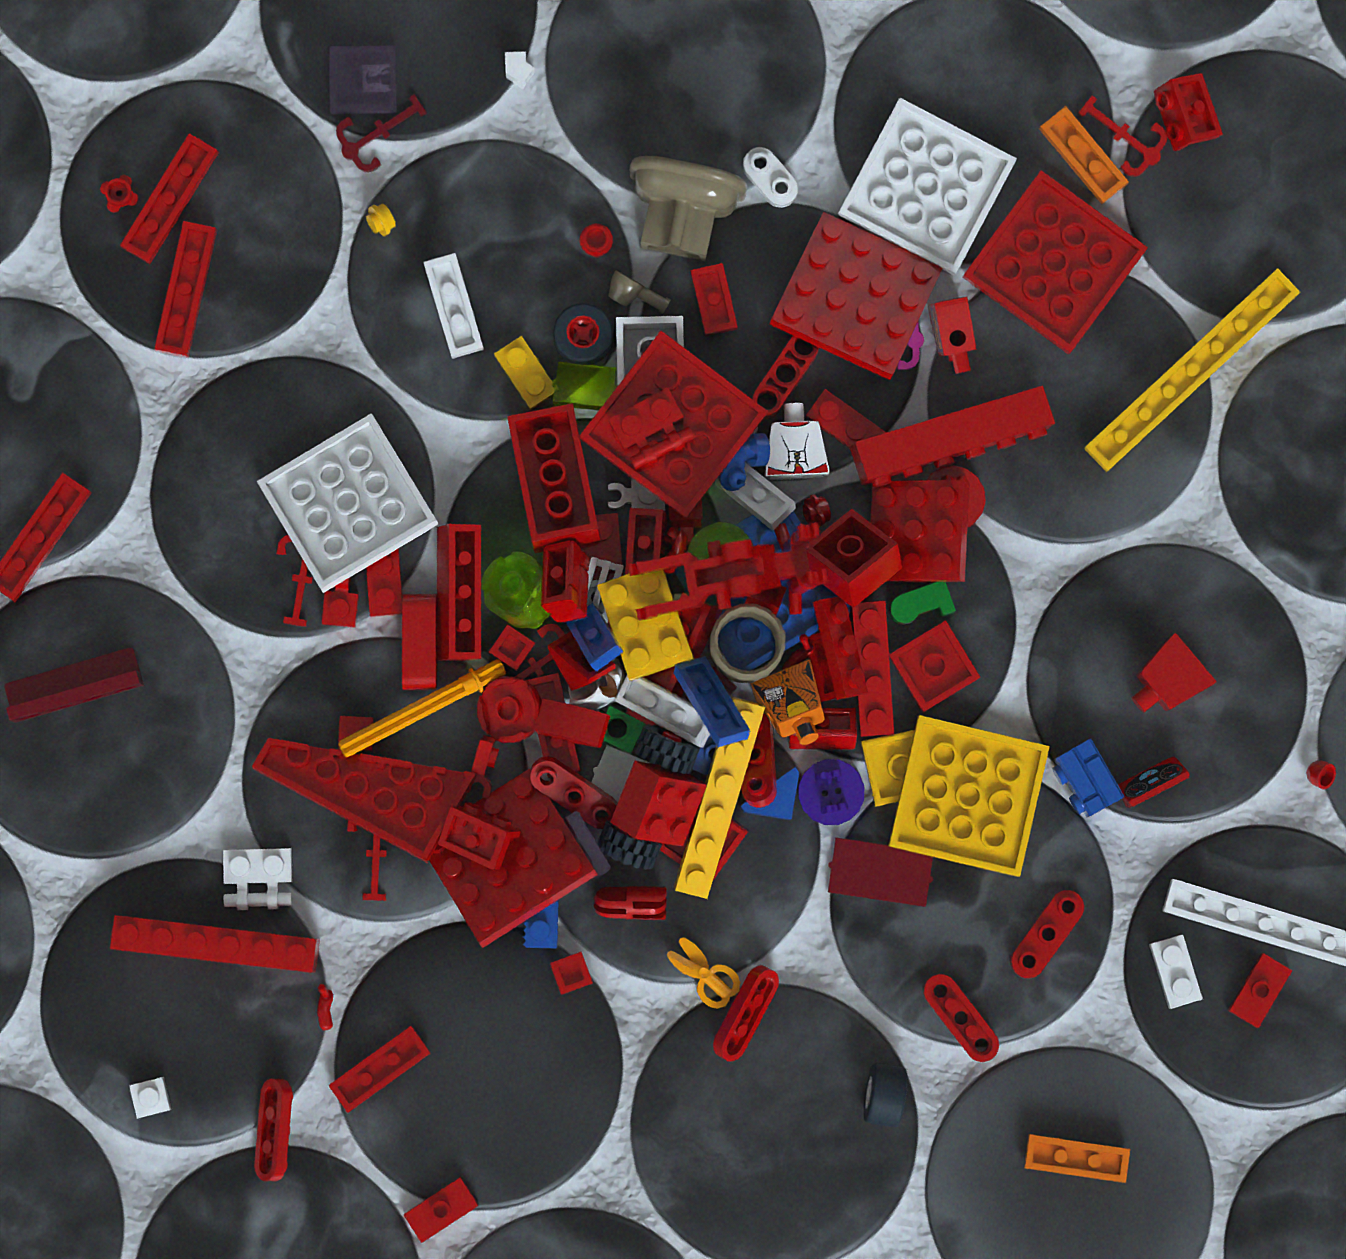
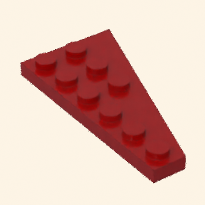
(380, 794)

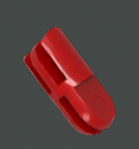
(631, 902)

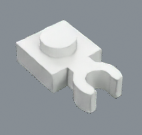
(636, 495)

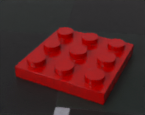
(927, 524)

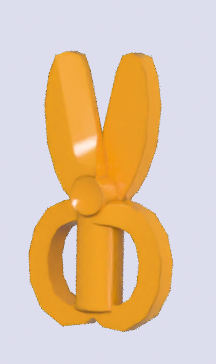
(698, 968)

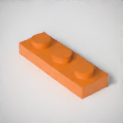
(1083, 155)
(1077, 1158)

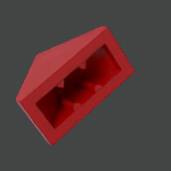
(574, 663)

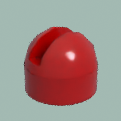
(1321, 774)

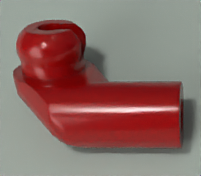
(678, 540)

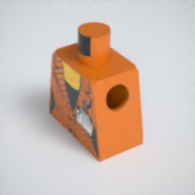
(791, 701)

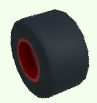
(583, 323)

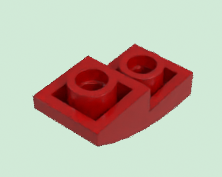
(571, 723)

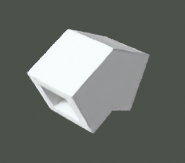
(517, 68)

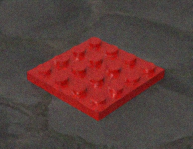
(1055, 262)
(856, 295)
(711, 406)
(534, 871)

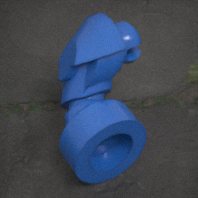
(755, 453)

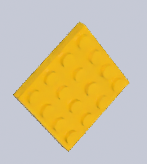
(968, 796)

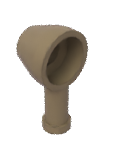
(625, 290)

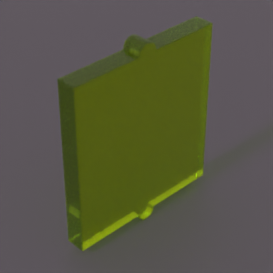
(583, 385)

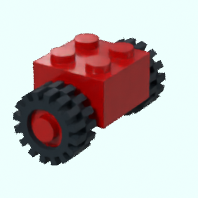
(655, 801)

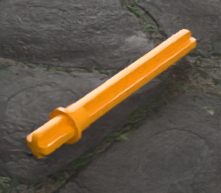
(423, 707)

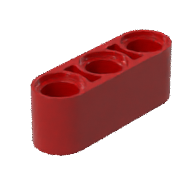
(780, 390)
(419, 642)

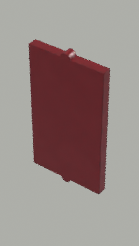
(879, 872)

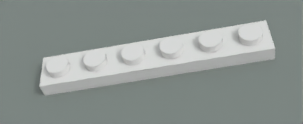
(1256, 921)

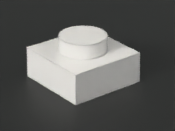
(150, 1097)

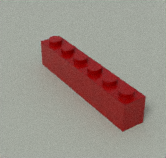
(951, 436)
(215, 944)

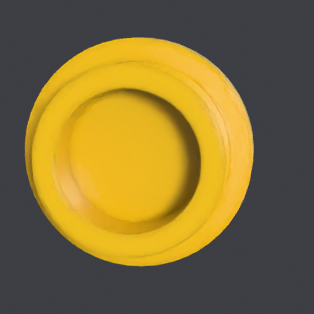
(380, 219)

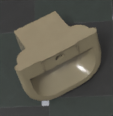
(683, 203)

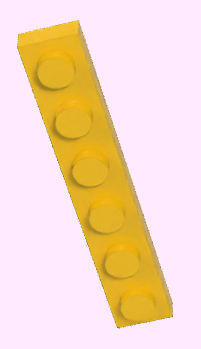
(717, 807)

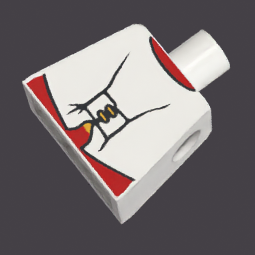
(796, 447)

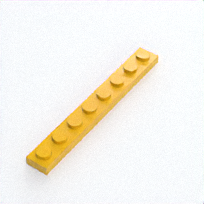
(1192, 370)

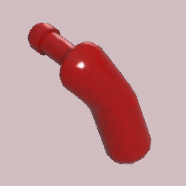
(801, 654)
(323, 1009)

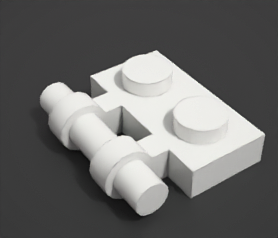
(257, 866)

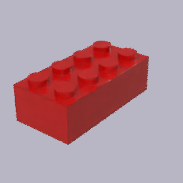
(553, 477)

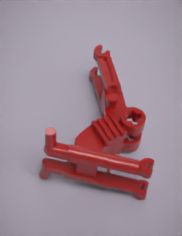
(739, 571)

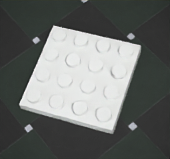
(927, 186)
(347, 503)

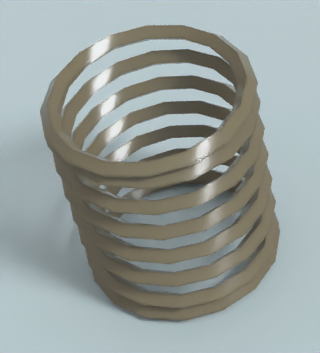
(758, 613)

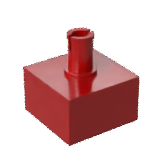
(855, 557)

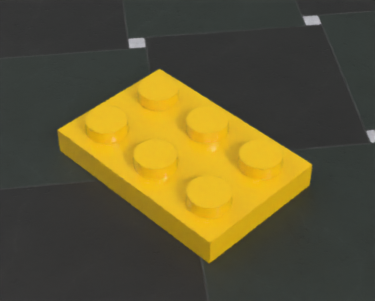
(648, 643)

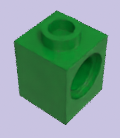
(634, 727)

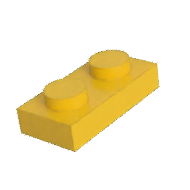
(525, 372)

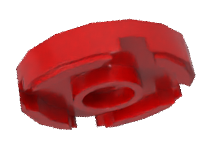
(508, 709)

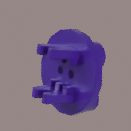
(828, 776)

